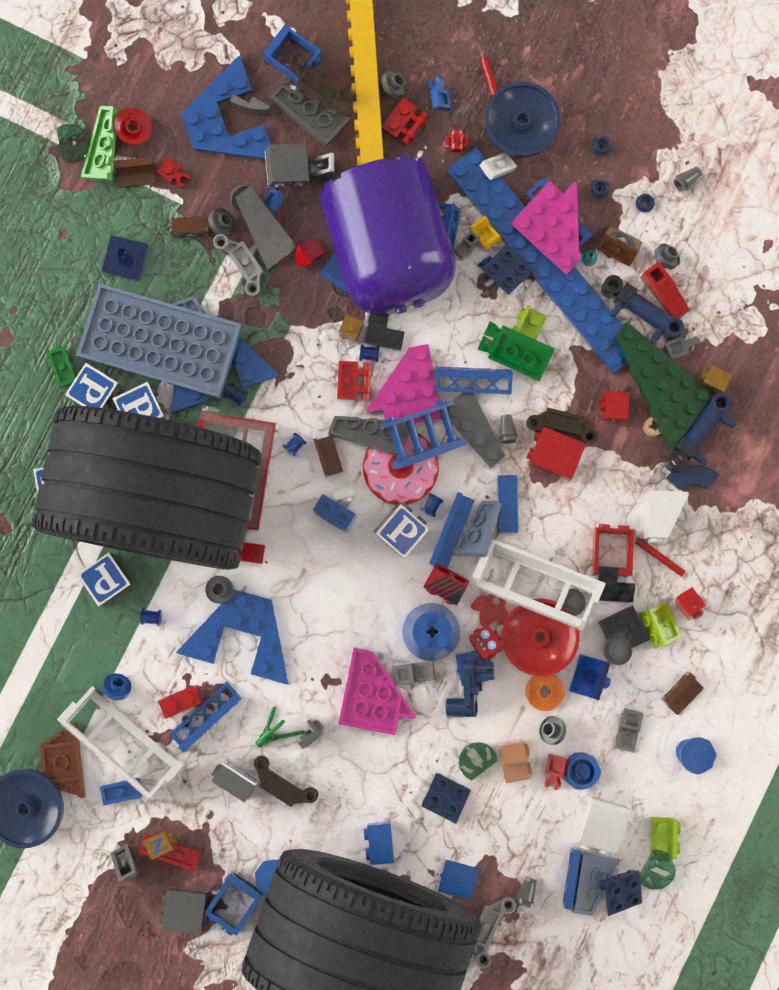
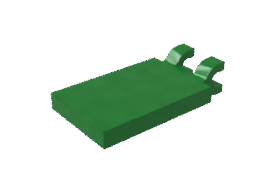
(516, 350)

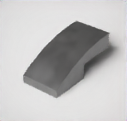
(255, 107)
(414, 672)
(628, 730)

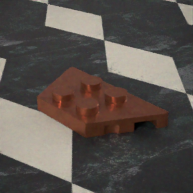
(63, 762)

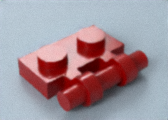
(400, 118)
(347, 380)

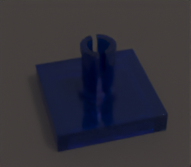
(124, 258)
(590, 677)

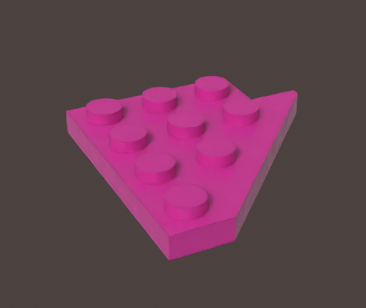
(552, 225)
(409, 387)
(371, 696)

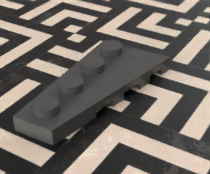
(317, 120)
(267, 233)
(473, 425)
(367, 433)

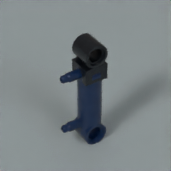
(629, 298)
(698, 432)

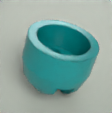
(585, 256)

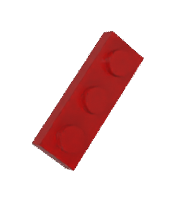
(179, 856)

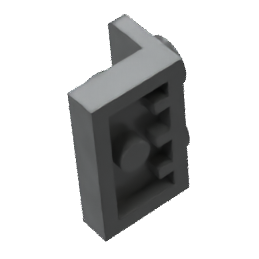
(309, 736)

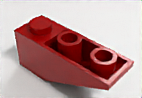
(665, 290)

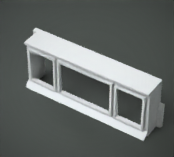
(541, 566)
(112, 712)

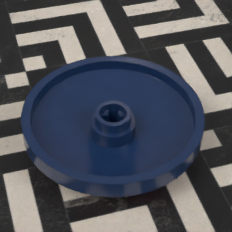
(522, 119)
(29, 808)

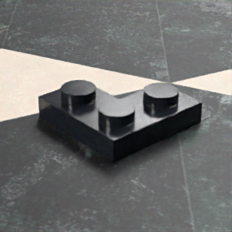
(379, 335)
(615, 590)
(627, 621)

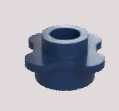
(601, 141)
(599, 184)

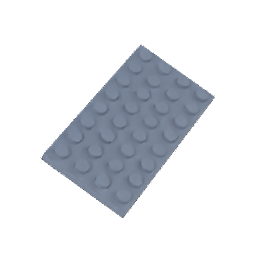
(159, 340)

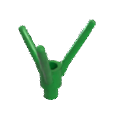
(269, 734)

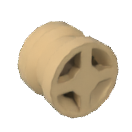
(649, 428)

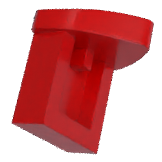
(309, 252)

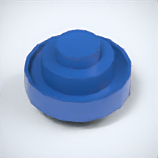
(116, 686)

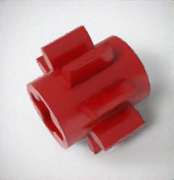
(456, 141)

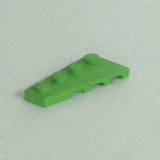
(101, 149)

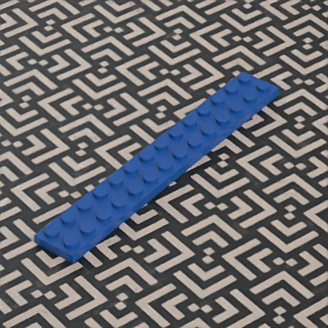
(568, 292)

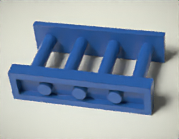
(436, 447)

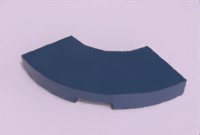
(692, 475)

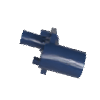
(469, 705)

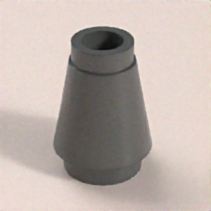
(686, 179)
(507, 430)
(527, 892)

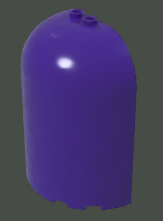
(388, 235)

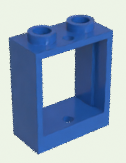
(278, 43)
(341, 518)
(245, 887)

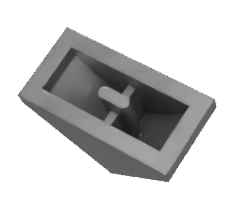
(322, 167)
(125, 863)

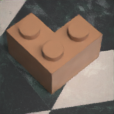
(514, 759)

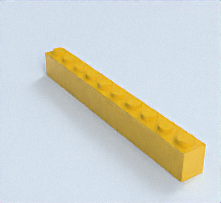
(366, 81)

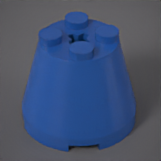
(421, 643)

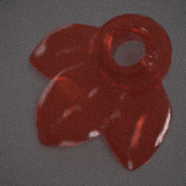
(488, 611)

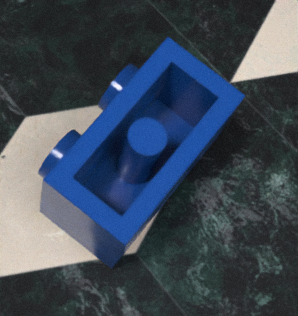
(380, 843)

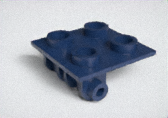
(507, 269)
(445, 798)
(622, 891)

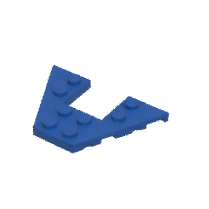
(206, 124)
(250, 369)
(246, 614)

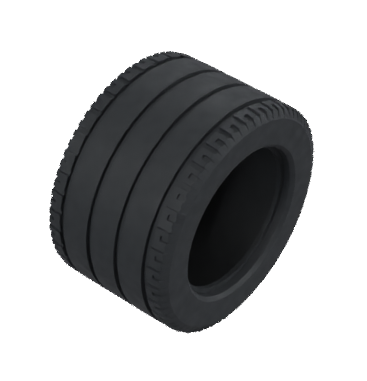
(147, 486)
(356, 929)

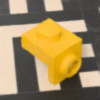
(485, 232)

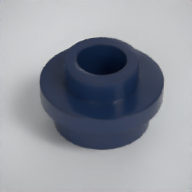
(649, 199)

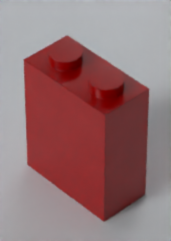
(555, 453)

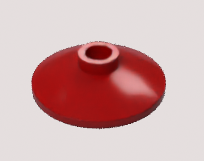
(138, 120)

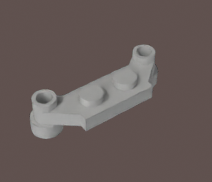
(243, 260)
(490, 919)

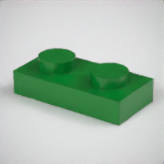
(61, 366)

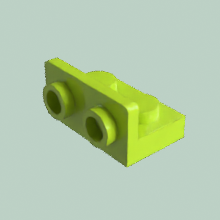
(530, 322)
(660, 625)
(664, 835)

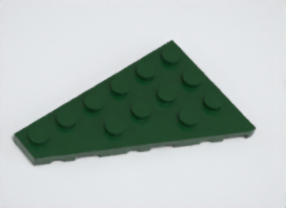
(669, 390)

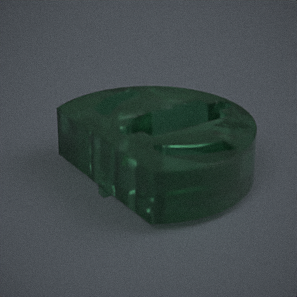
(74, 132)
(480, 749)
(660, 860)

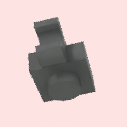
(678, 347)

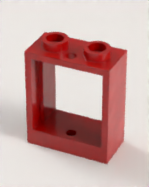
(621, 530)

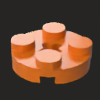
(551, 700)

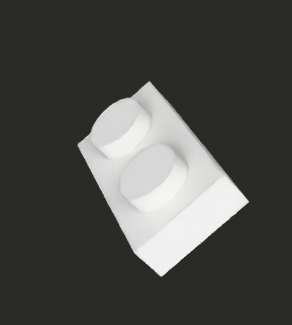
(498, 166)
(344, 497)

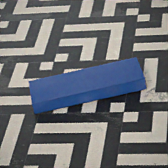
(509, 499)
(571, 878)

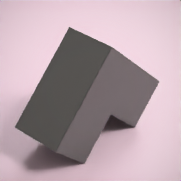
(469, 242)

